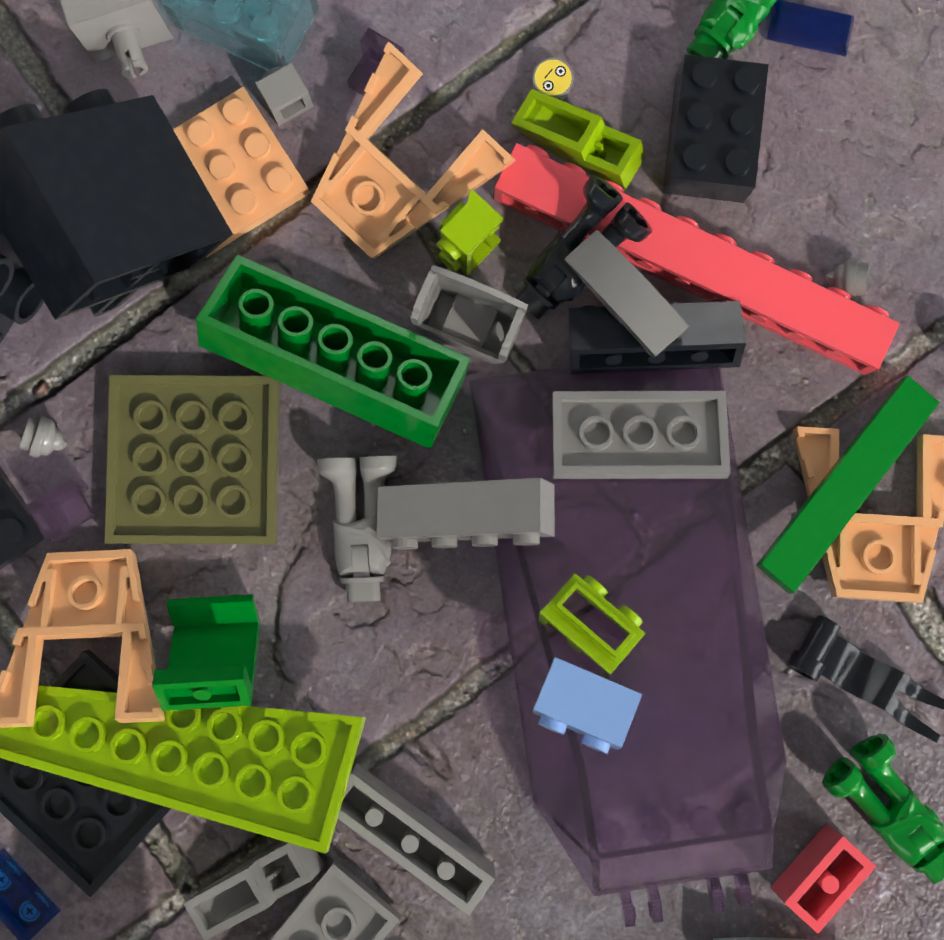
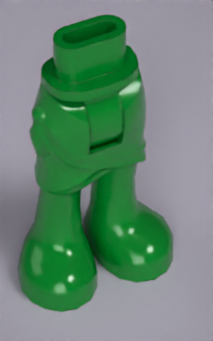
(728, 26)
(905, 823)

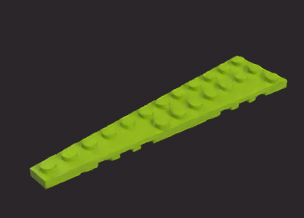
(232, 765)

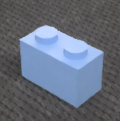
(586, 705)

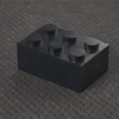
(715, 128)

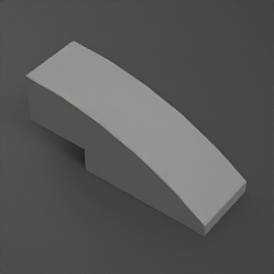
(626, 293)
(252, 887)

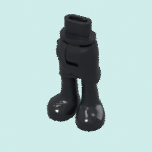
(550, 277)

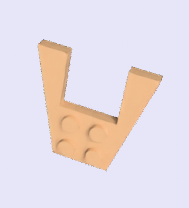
(372, 195)
(877, 553)
(84, 598)

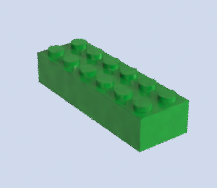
(332, 351)

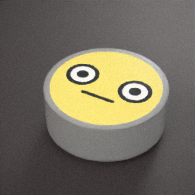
(553, 78)

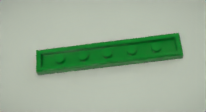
(847, 485)

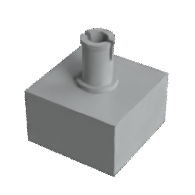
(118, 29)

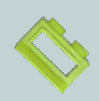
(468, 234)
(580, 636)

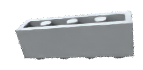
(466, 512)
(415, 840)

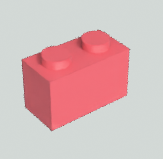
(822, 877)

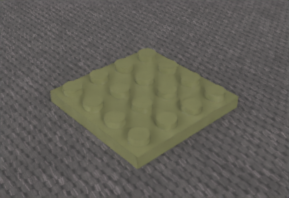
(192, 460)

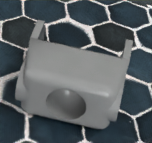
(468, 315)

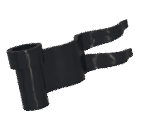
(860, 674)

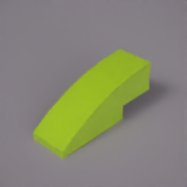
(579, 138)

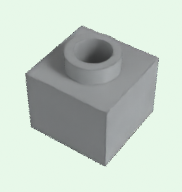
(284, 93)

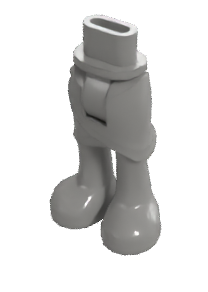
(357, 550)

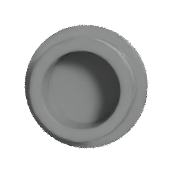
(851, 277)
(42, 437)

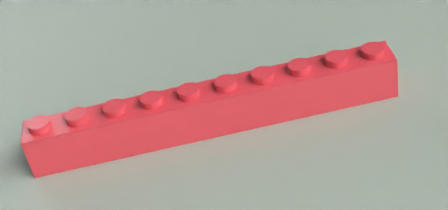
(709, 265)

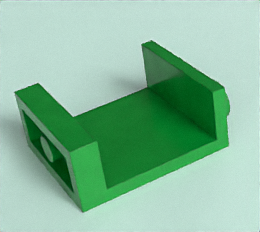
(210, 653)

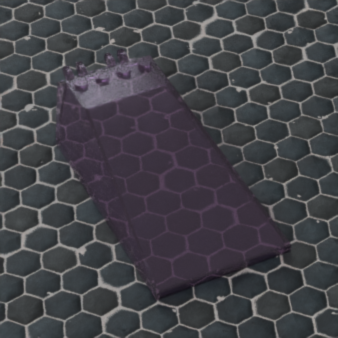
(705, 750)

